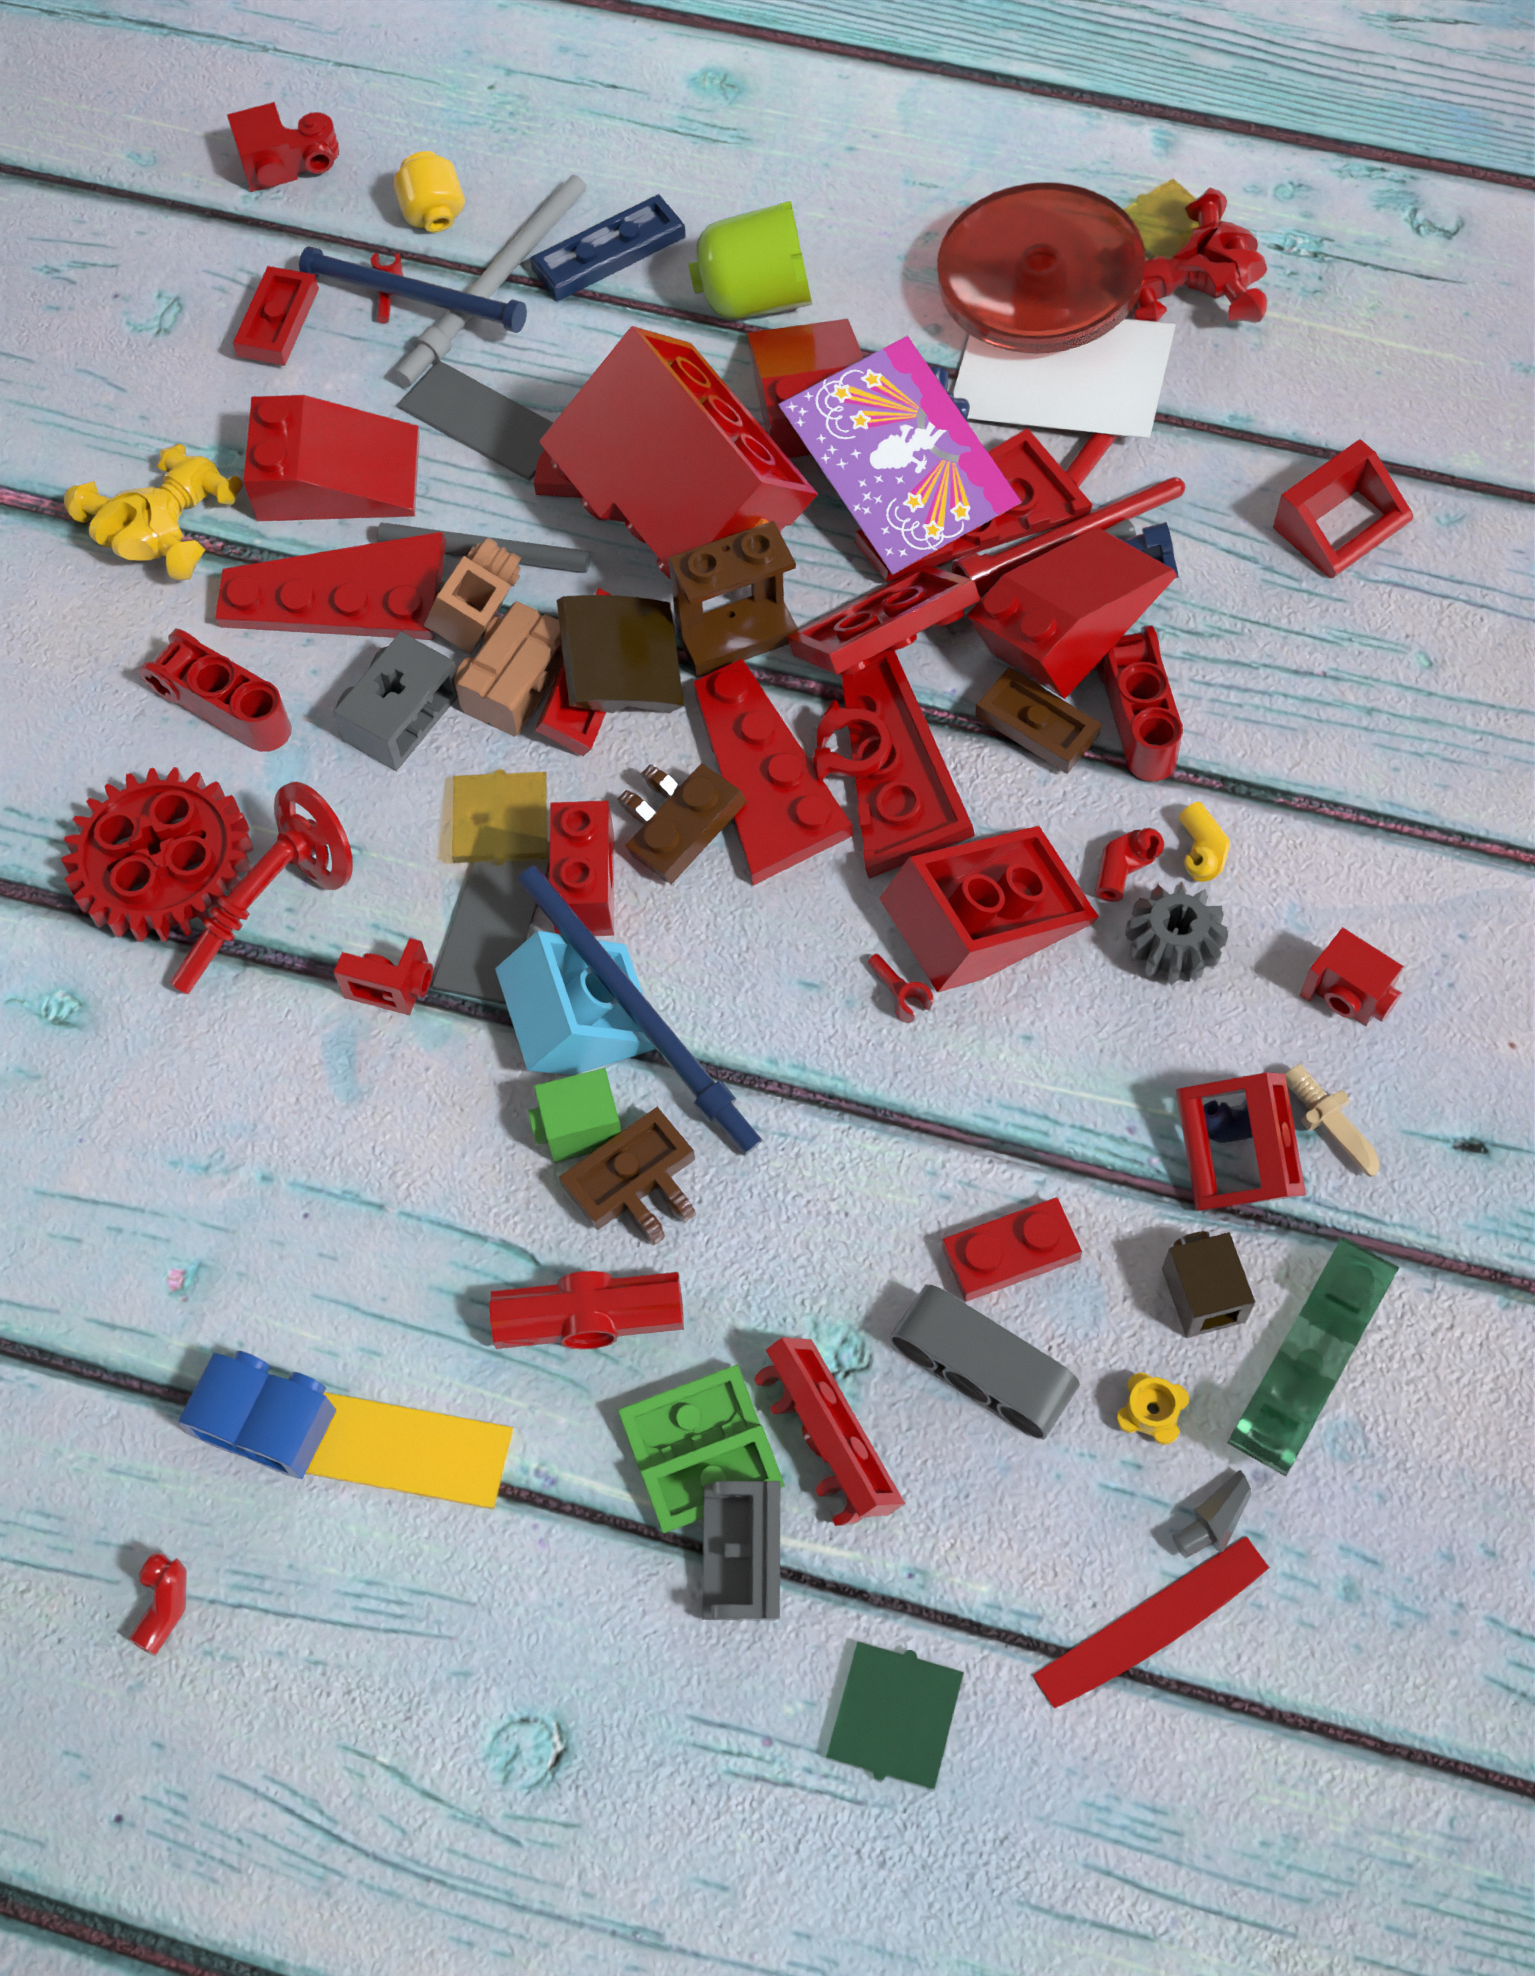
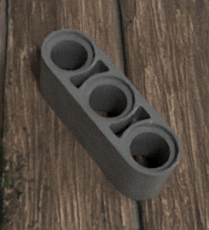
(984, 1361)

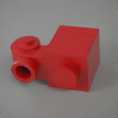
(275, 153)

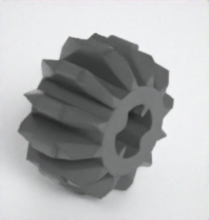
(1173, 952)

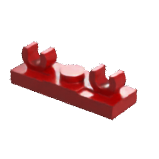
(830, 1430)

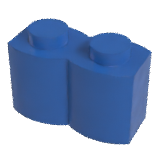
(259, 1413)

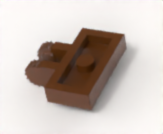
(684, 823)
(628, 1170)

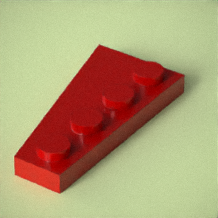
(1046, 497)
(339, 591)
(912, 798)

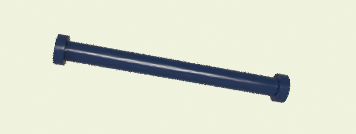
(509, 314)

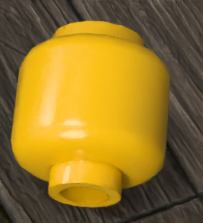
(428, 191)

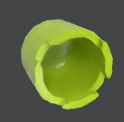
(751, 264)

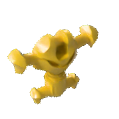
(145, 520)

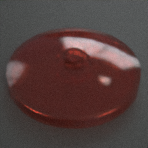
(1041, 267)

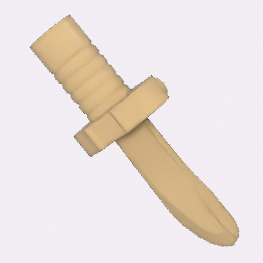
(1326, 1111)

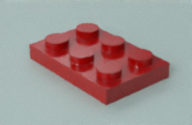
(884, 620)

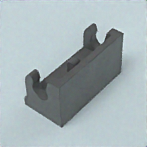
(741, 1551)

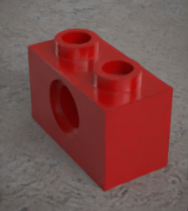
(584, 861)

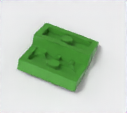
(696, 1438)

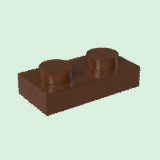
(1038, 720)

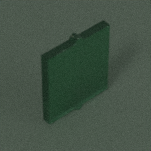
(895, 1716)

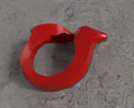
(833, 763)

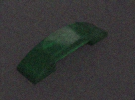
(1313, 1356)

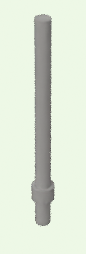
(435, 341)

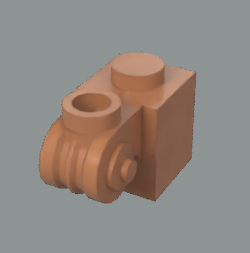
(474, 594)

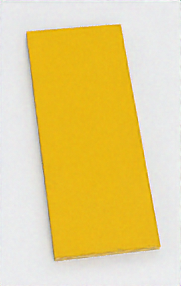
(413, 1451)

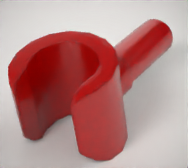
(384, 301)
(901, 989)

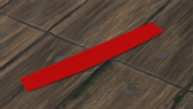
(1152, 1624)

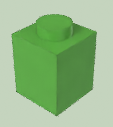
(575, 1115)

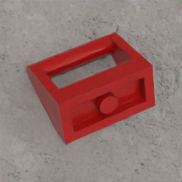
(1350, 471)
(1272, 1137)

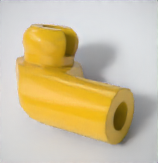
(1209, 845)

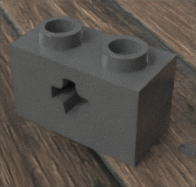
(397, 700)

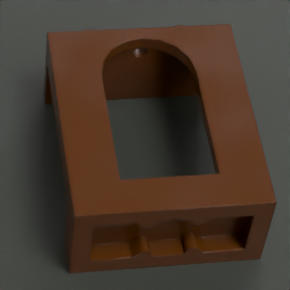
(741, 627)

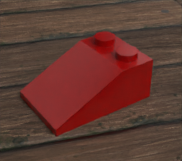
(793, 361)
(328, 461)
(1068, 607)
(985, 905)

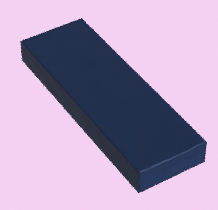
(608, 247)

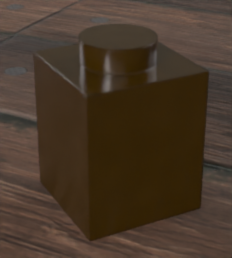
(1207, 1283)

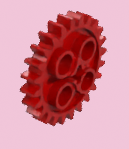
(156, 854)

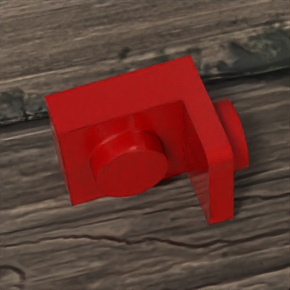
(381, 983)

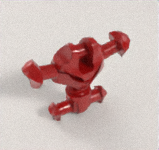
(1215, 260)

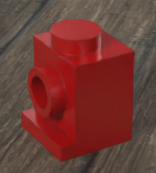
(1354, 979)

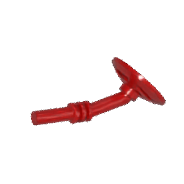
(296, 844)

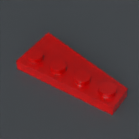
(787, 806)

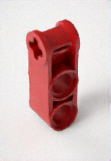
(1136, 671)
(192, 673)

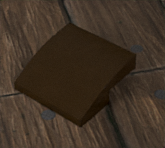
(619, 653)

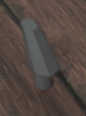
(1215, 1518)

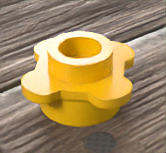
(1167, 1396)

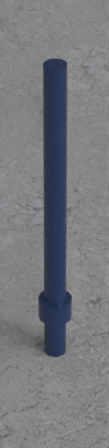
(713, 1098)

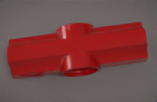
(586, 1310)

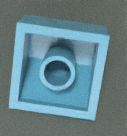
(564, 1011)

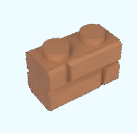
(511, 669)

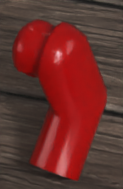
(1124, 857)
(167, 1605)

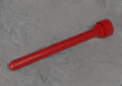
(987, 569)

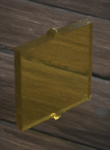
(1163, 219)
(500, 817)

